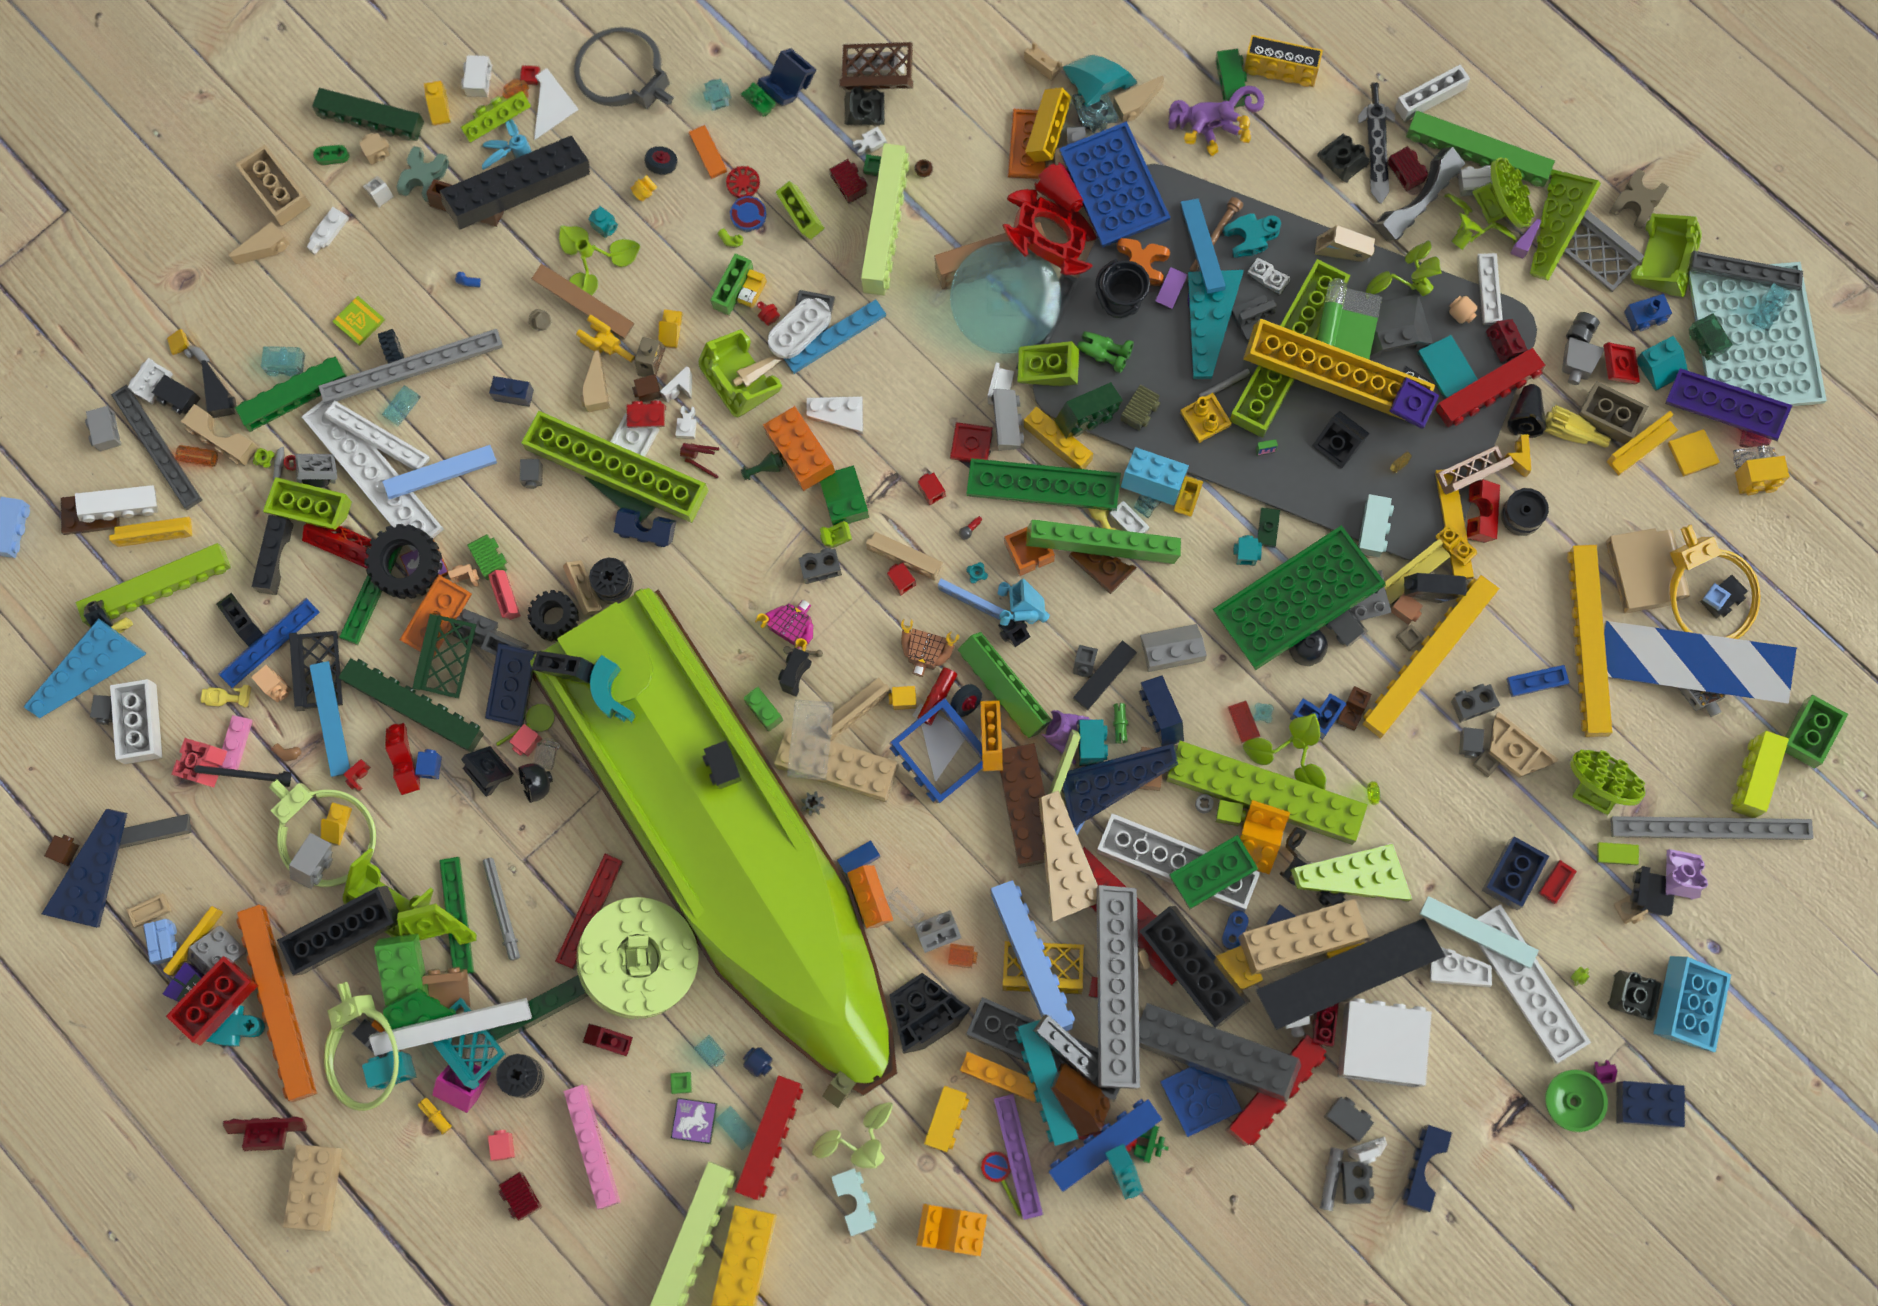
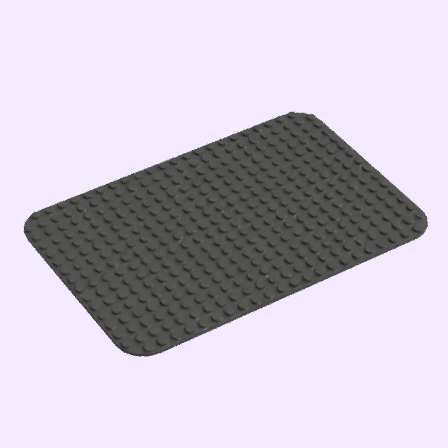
(1297, 474)

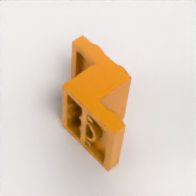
(1263, 833)
(951, 1230)

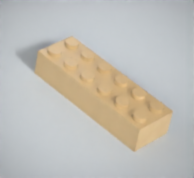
(850, 769)
(1303, 937)

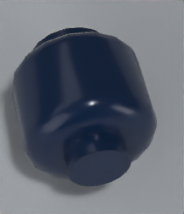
(757, 1062)

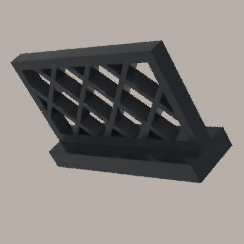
(298, 666)

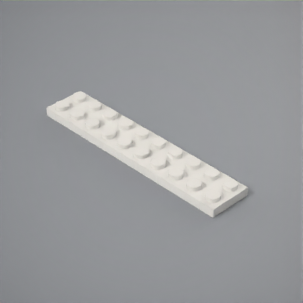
(368, 470)

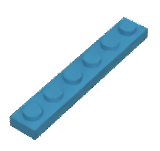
(837, 335)

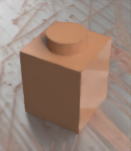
(1407, 609)

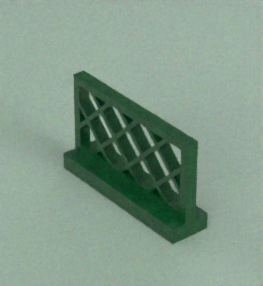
(427, 653)

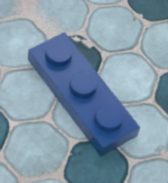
(1537, 681)

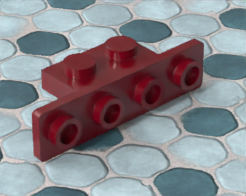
(264, 1133)

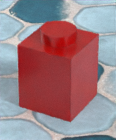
(931, 488)
(901, 578)

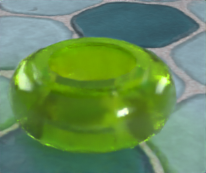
(1373, 792)

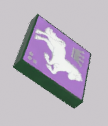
(694, 1120)

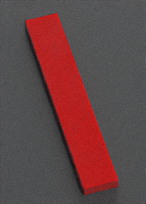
(590, 906)

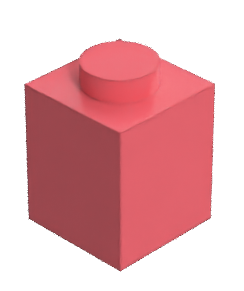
(525, 741)
(501, 1145)

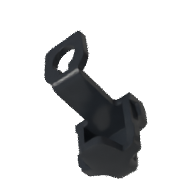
(1298, 859)

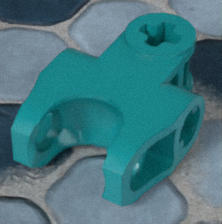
(1254, 232)
(235, 1027)

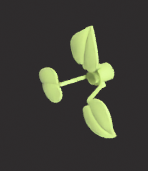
(869, 1154)

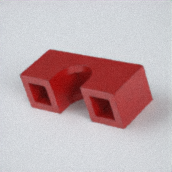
(1486, 497)

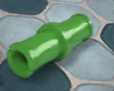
(1120, 723)

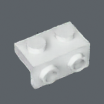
(147, 379)

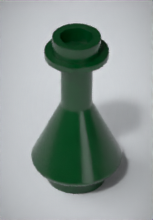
(770, 463)

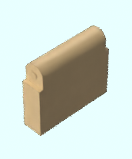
(1645, 569)

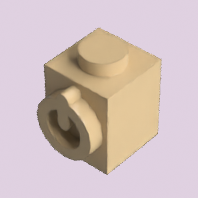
(375, 148)

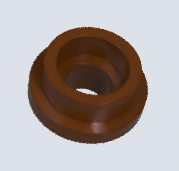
(923, 164)

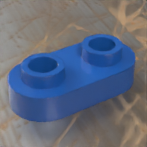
(1234, 929)

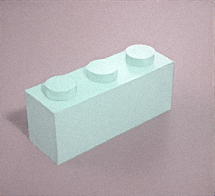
(1375, 525)

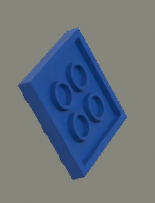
(1199, 1099)

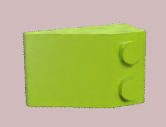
(1049, 364)

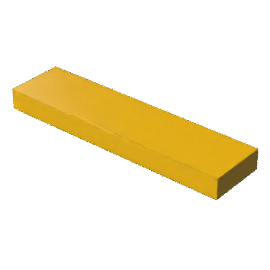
(198, 932)

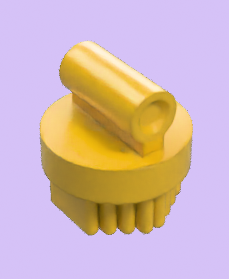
(643, 188)

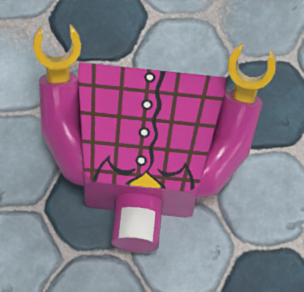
(790, 623)

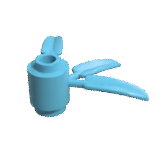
(518, 145)

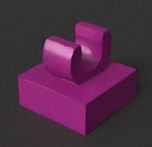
(1606, 1073)

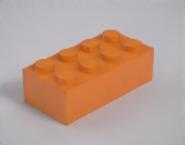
(799, 448)

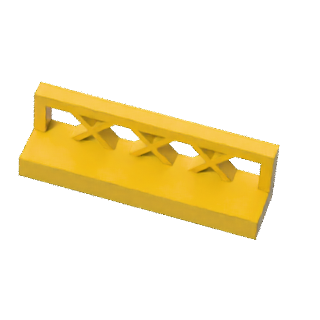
(1642, 444)
(152, 531)

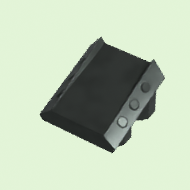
(864, 107)
(1344, 157)
(1634, 994)

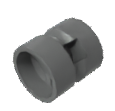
(1583, 327)

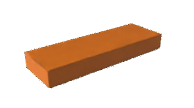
(708, 151)

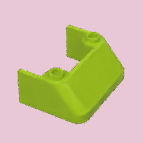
(366, 876)

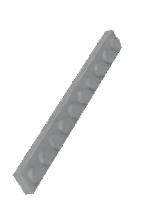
(410, 366)
(1711, 828)

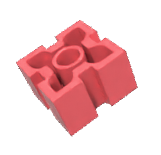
(201, 754)

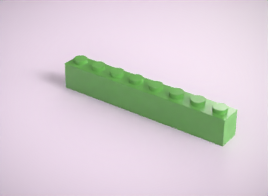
(1478, 147)
(1103, 541)

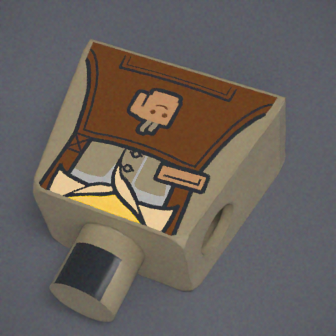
(650, 354)

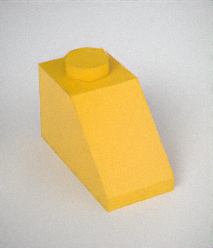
(437, 102)

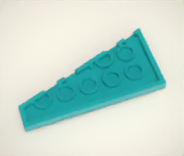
(1209, 319)

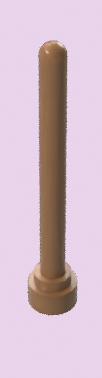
(1234, 206)

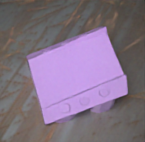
(1684, 874)

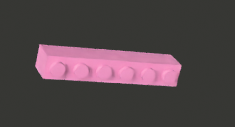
(592, 1147)

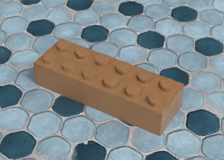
(949, 261)

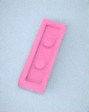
(235, 741)

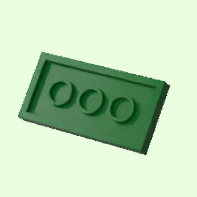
(1213, 872)

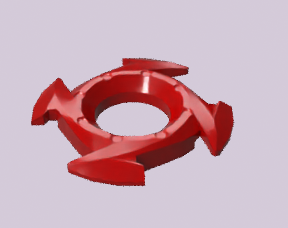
(1026, 235)

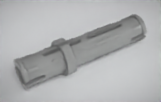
(1332, 1175)

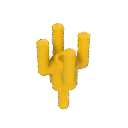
(603, 340)

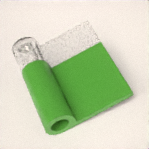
(1349, 318)

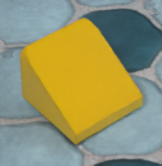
(178, 342)

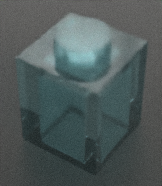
(711, 1051)

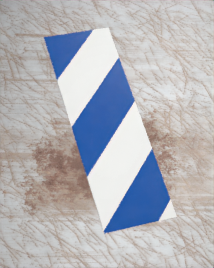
(1699, 661)

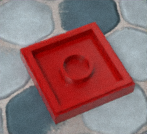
(1621, 363)
(971, 442)

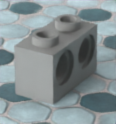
(937, 931)

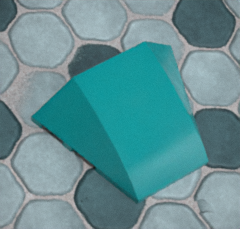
(1097, 76)

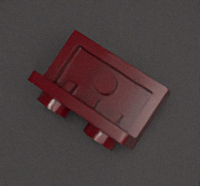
(1506, 339)

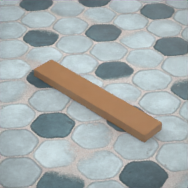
(582, 300)

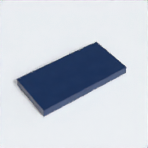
(510, 685)

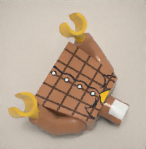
(925, 648)

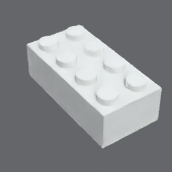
(136, 721)

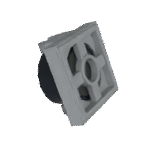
(316, 469)

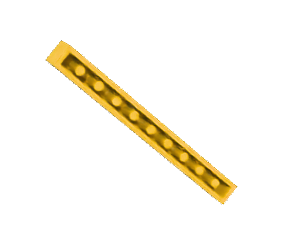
(1590, 641)
(1430, 656)

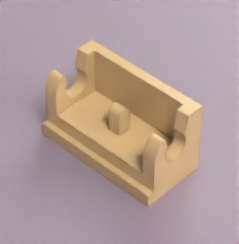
(1042, 62)

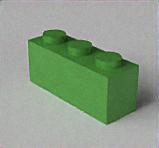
(731, 284)

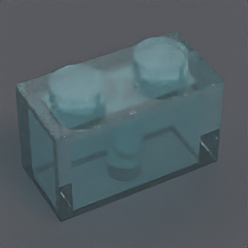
(282, 360)

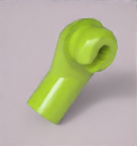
(730, 241)

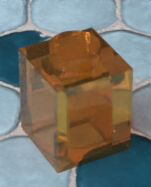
(962, 956)

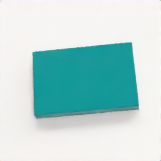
(1447, 366)

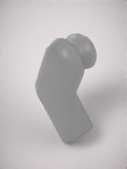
(197, 352)

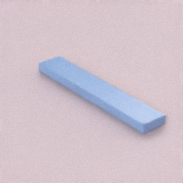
(439, 472)

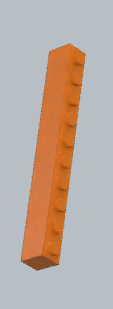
(276, 1003)

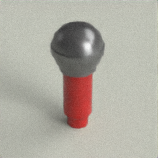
(965, 532)

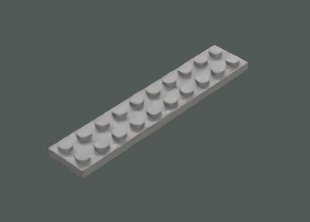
(1117, 988)

